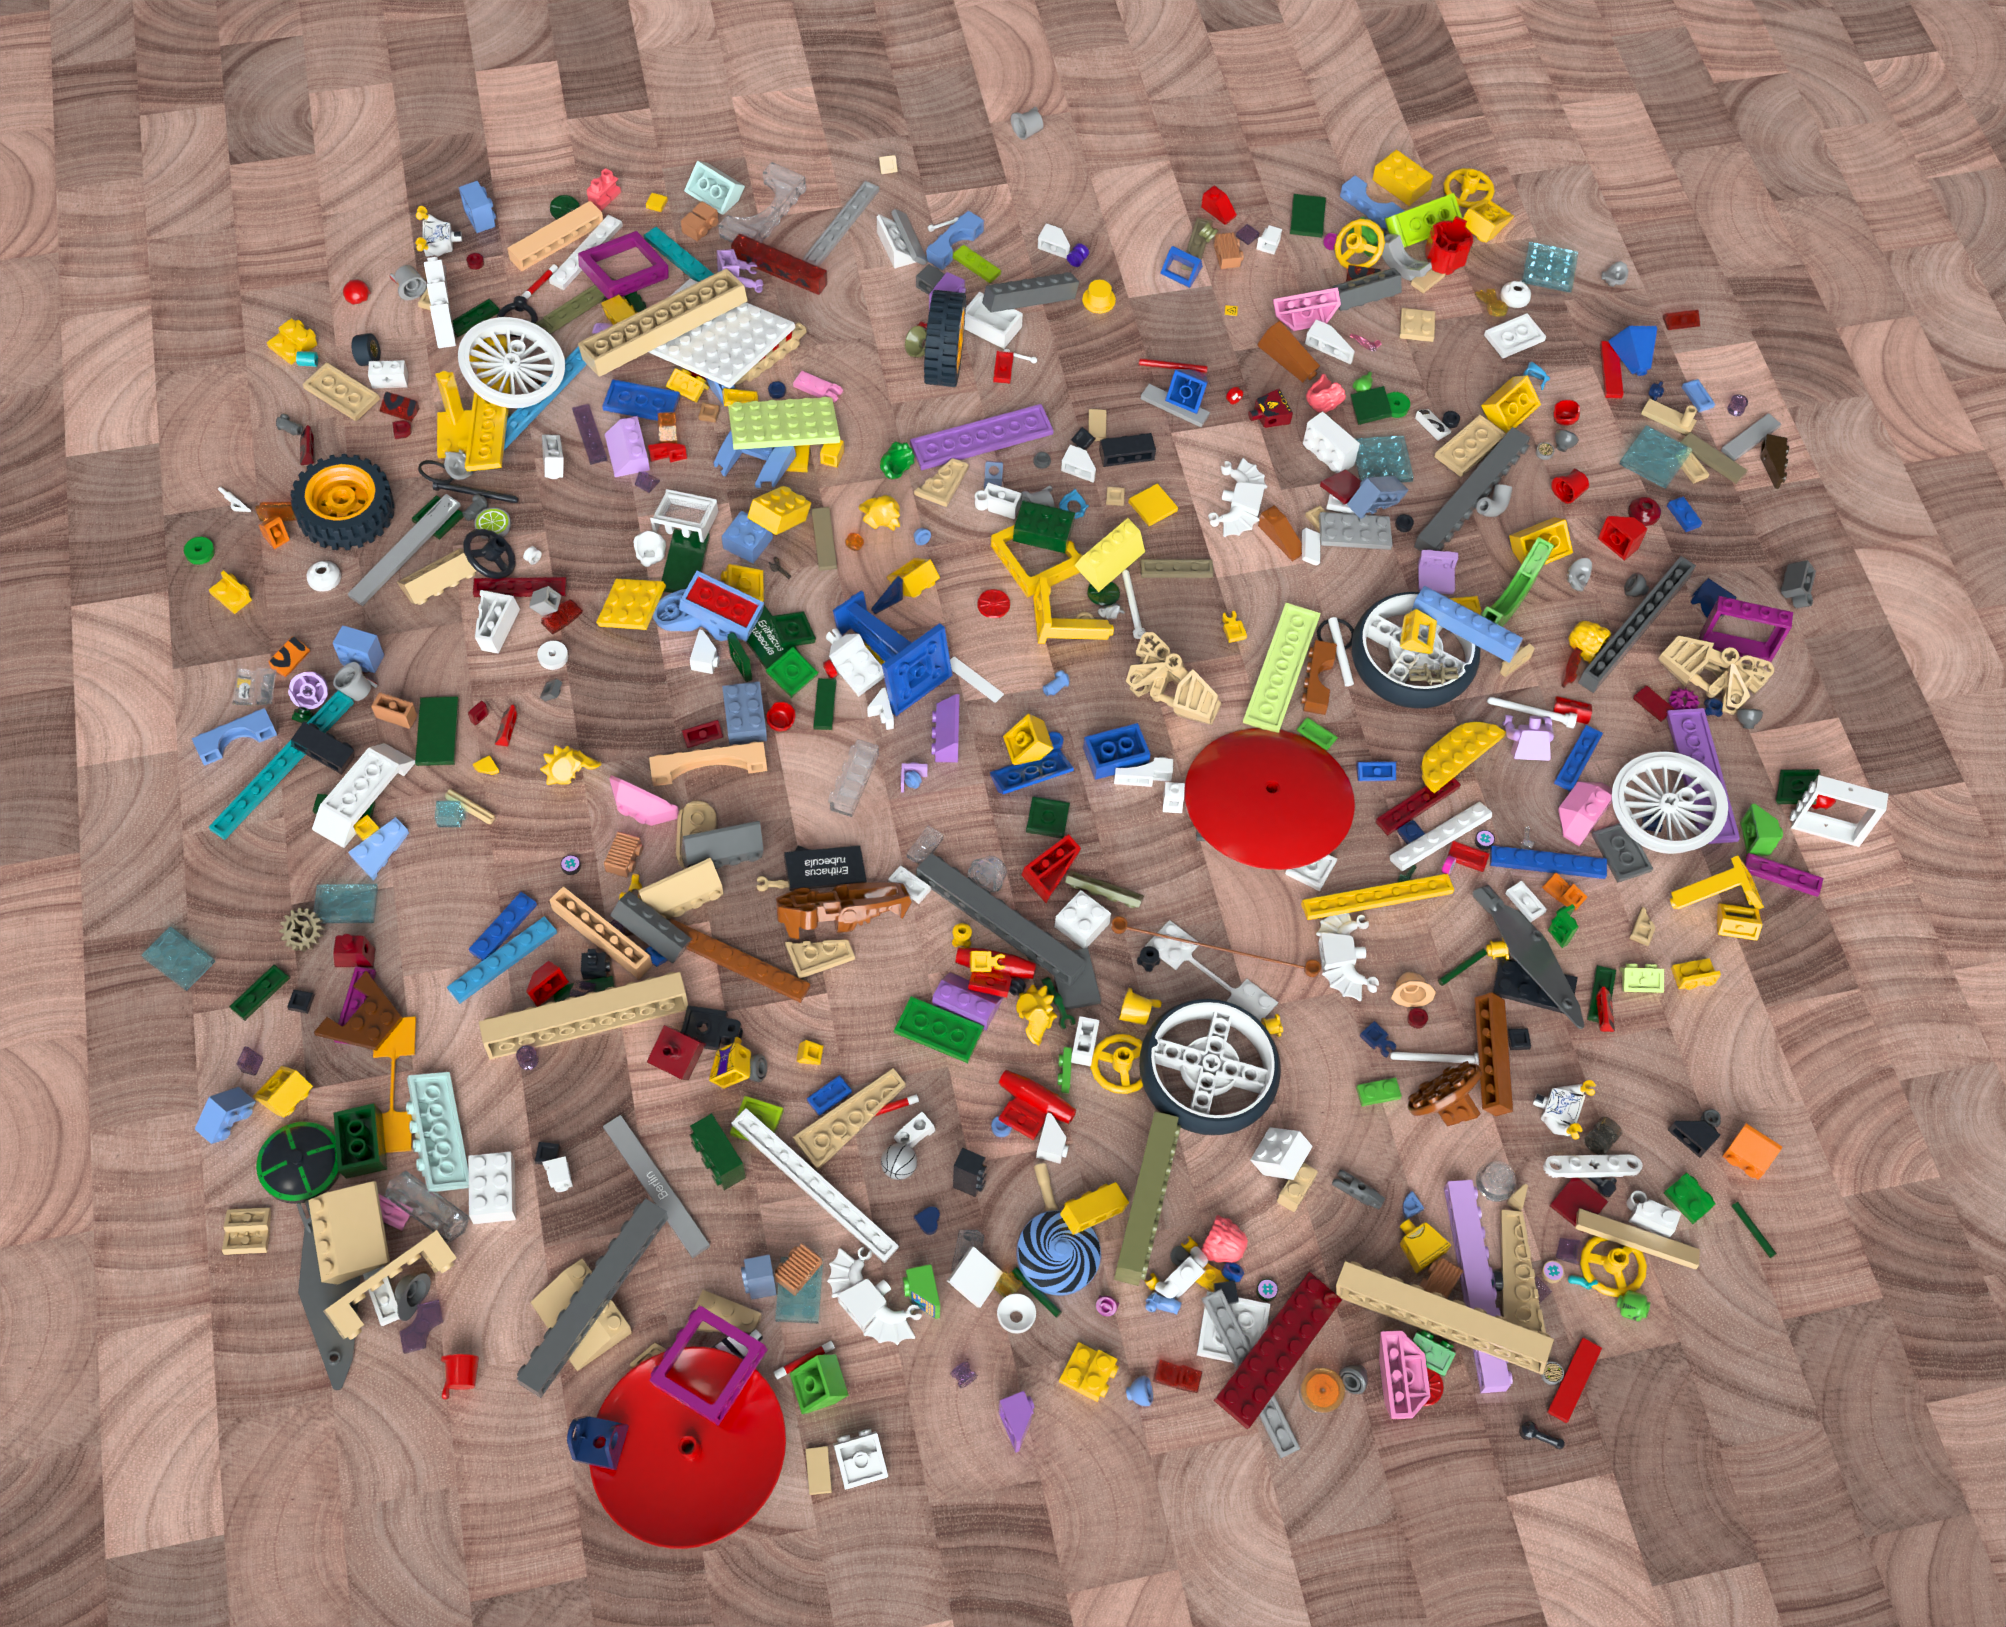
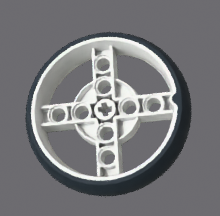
(1393, 687)
(1222, 1016)

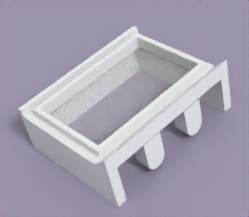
(685, 512)

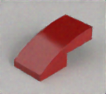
(673, 451)

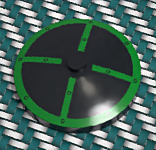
(298, 1162)

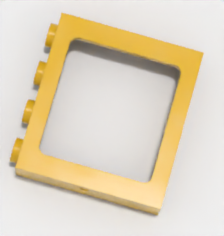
(1028, 584)

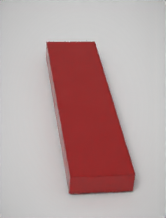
(1611, 371)
(1574, 1380)

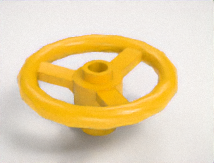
(1469, 185)
(1357, 243)
(1121, 1062)
(1614, 1264)

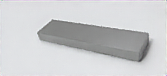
(909, 237)
(1157, 398)
(1750, 437)

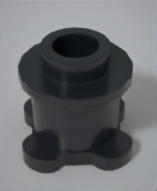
(1148, 958)

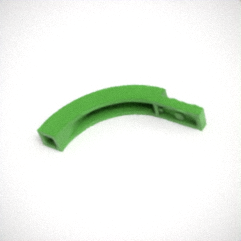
(1521, 584)

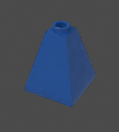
(1635, 347)
(1187, 389)

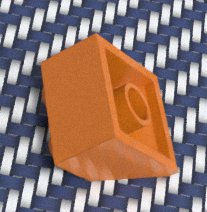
(1752, 1151)

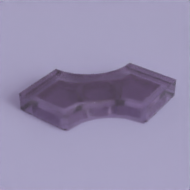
(427, 1317)

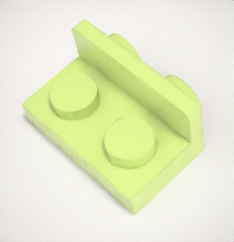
(1642, 979)

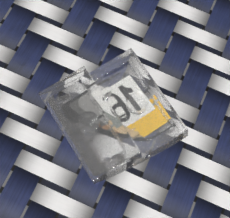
(254, 687)

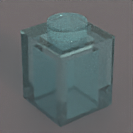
(449, 814)

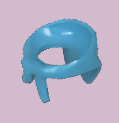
(1537, 372)
(1074, 495)

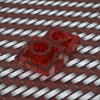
(566, 614)
(1569, 674)
(1177, 1376)

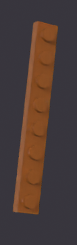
(744, 964)

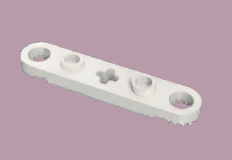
(1578, 1166)

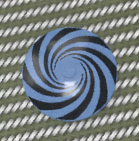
(1056, 1258)

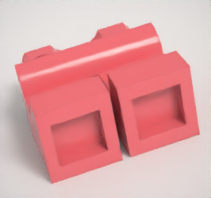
(603, 189)

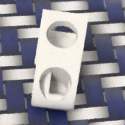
(915, 1130)

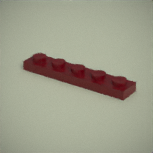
(519, 586)
(1414, 806)

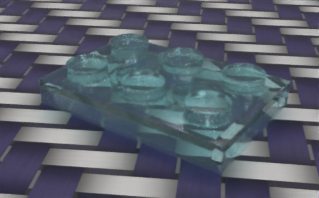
(346, 903)
(178, 958)
(803, 1306)

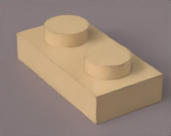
(1520, 658)

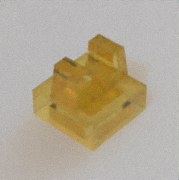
(1007, 1284)

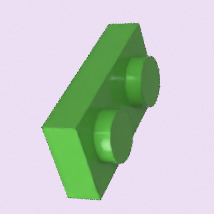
(1065, 1063)
(1378, 1092)

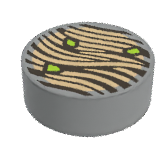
(1545, 451)
(1553, 1373)

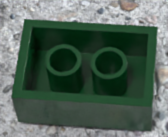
(1043, 526)
(360, 1141)
(717, 1152)

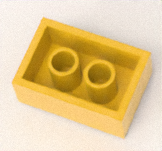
(1402, 177)
(779, 510)

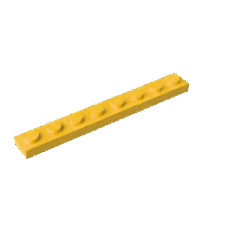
(1377, 896)

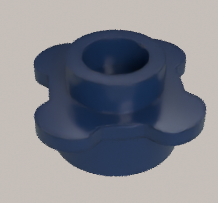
(1656, 390)
(1713, 703)

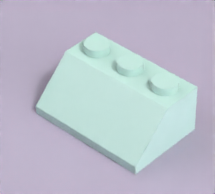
(713, 187)

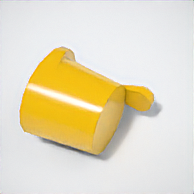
(1137, 1008)

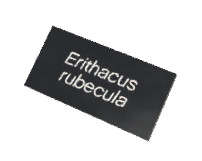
(824, 867)

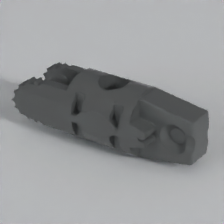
(1358, 1190)

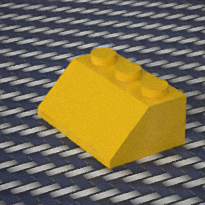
(1511, 403)
(1552, 530)

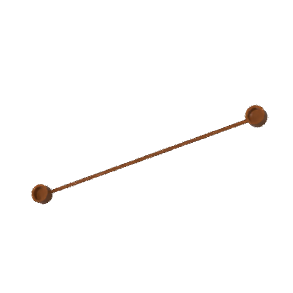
(1311, 968)

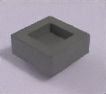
(551, 690)

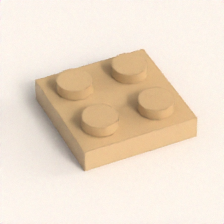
(1417, 324)

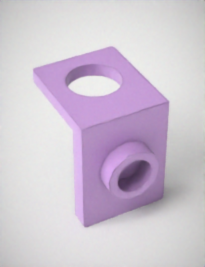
(921, 769)

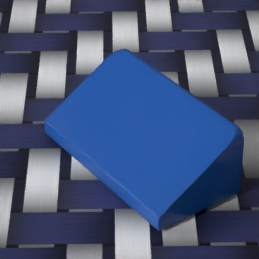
(1376, 771)

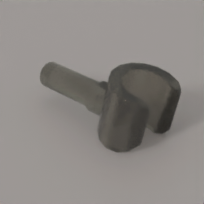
(777, 567)

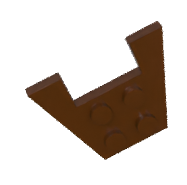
(369, 1024)

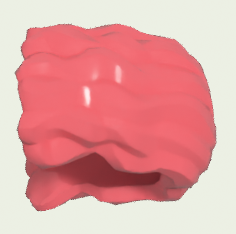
(1324, 395)
(1224, 1241)

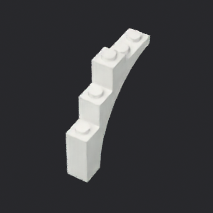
(439, 302)

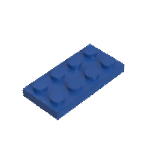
(639, 400)

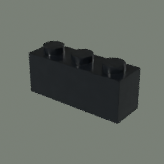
(1127, 450)
(322, 747)
(969, 1172)

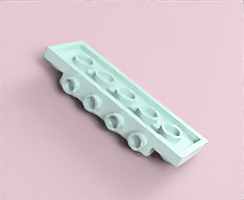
(437, 1132)

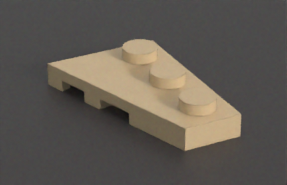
(944, 484)
(815, 957)
(734, 1313)

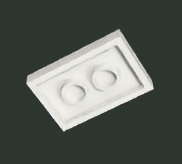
(1515, 335)

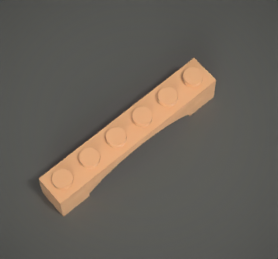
(668, 767)

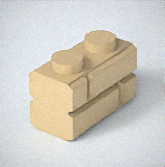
(1296, 1189)

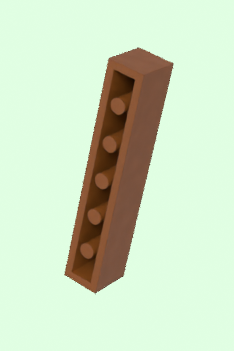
(1493, 1054)

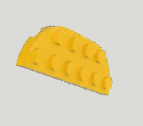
(1457, 752)

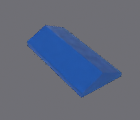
(1030, 773)

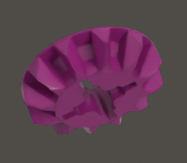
(1676, 701)

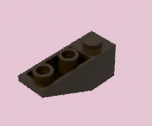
(1773, 456)

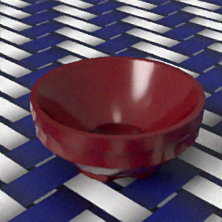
(1643, 515)

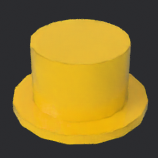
(1099, 297)

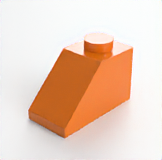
(274, 531)

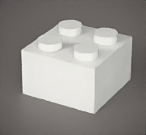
(1082, 919)
(1281, 1153)

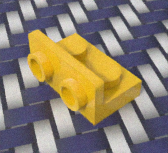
(686, 384)
(230, 592)
(1695, 973)

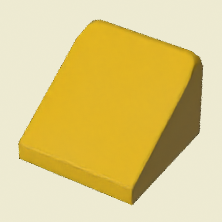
(809, 1053)

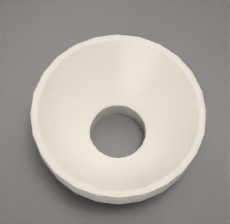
(1515, 298)
(324, 581)
(1018, 1303)

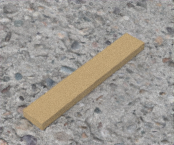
(1637, 1239)

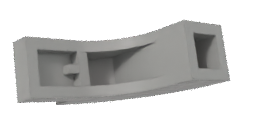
(1398, 258)

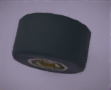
(365, 349)

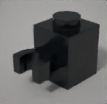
(594, 965)

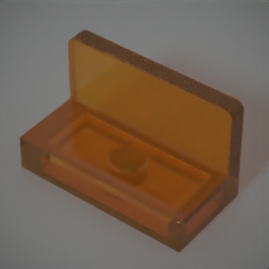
(269, 509)

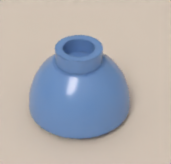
(1140, 1391)

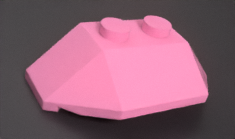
(1302, 310)
(641, 804)
(1583, 809)
(1402, 1375)

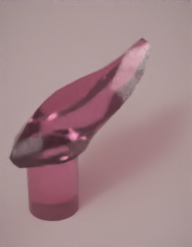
(1366, 344)

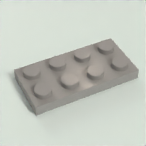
(1351, 531)

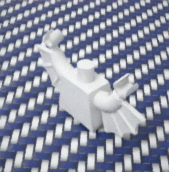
(1245, 499)
(1340, 955)
(866, 1302)

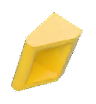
(1410, 632)
(1738, 926)

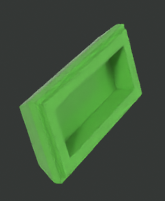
(1317, 734)

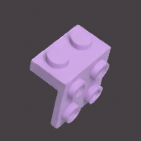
(1437, 571)

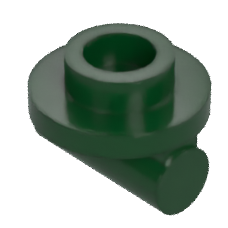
(302, 714)

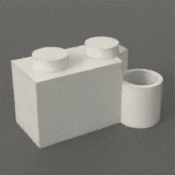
(998, 500)
(1652, 1215)

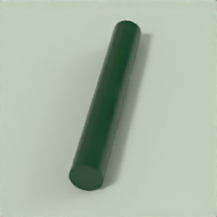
(1462, 967)
(1754, 1230)
(1039, 1295)

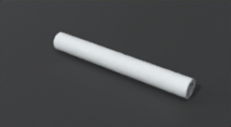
(1340, 650)

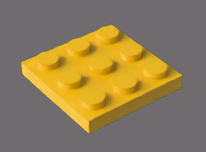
(631, 604)

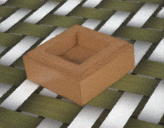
(709, 412)

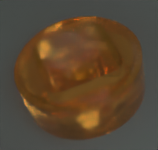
(854, 541)

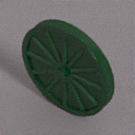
(562, 205)
(1107, 596)

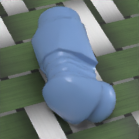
(1057, 684)
(1162, 1303)

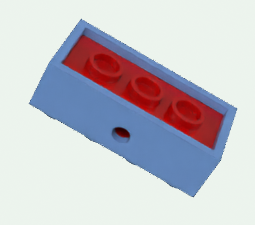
(721, 605)

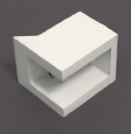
(1269, 239)
(1173, 797)
(558, 1174)

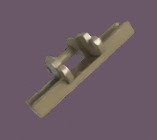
(1439, 678)

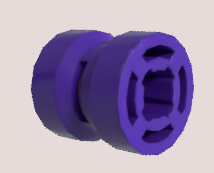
(1078, 254)

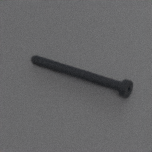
(473, 491)

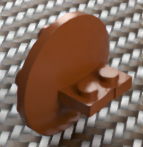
(1448, 1095)

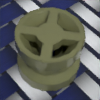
(1208, 232)

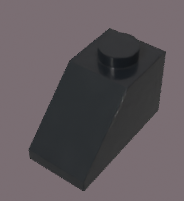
(1695, 1135)

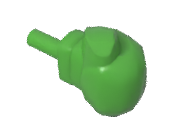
(1363, 383)

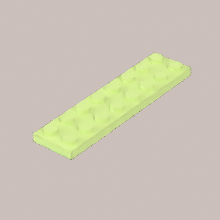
(1281, 668)

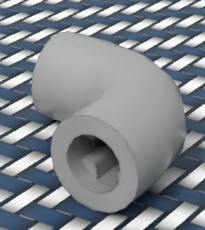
(1498, 503)

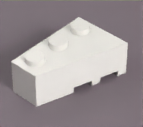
(495, 620)

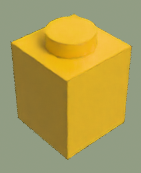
(832, 453)

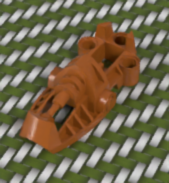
(844, 905)

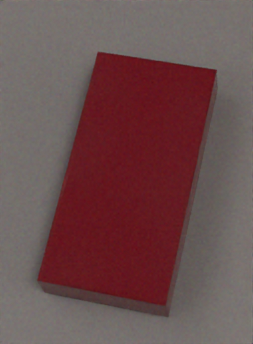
(1653, 703)

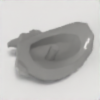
(1616, 274)
(455, 465)
(1579, 573)
(1110, 611)

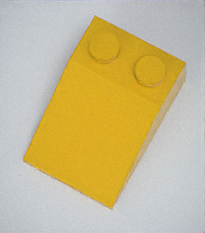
(1486, 220)

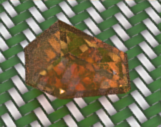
(667, 427)

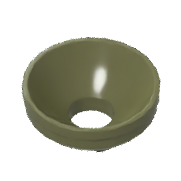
(914, 341)

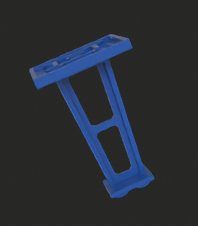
(908, 666)

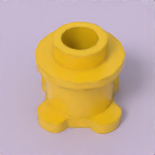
(961, 934)
(1497, 949)
(1273, 1025)

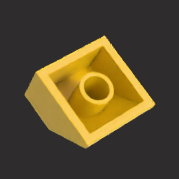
(916, 576)
(1028, 740)
(283, 1091)

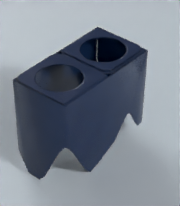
(1708, 594)

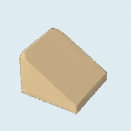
(1517, 1199)

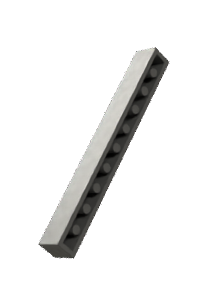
(1477, 486)
(1636, 624)
(1001, 919)
(592, 1298)

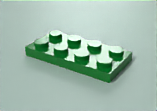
(939, 1029)

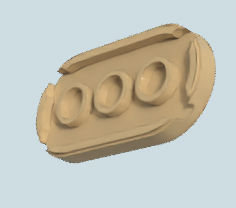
(694, 819)

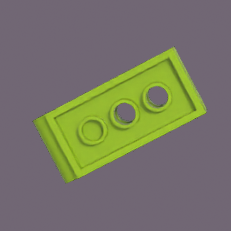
(1417, 222)

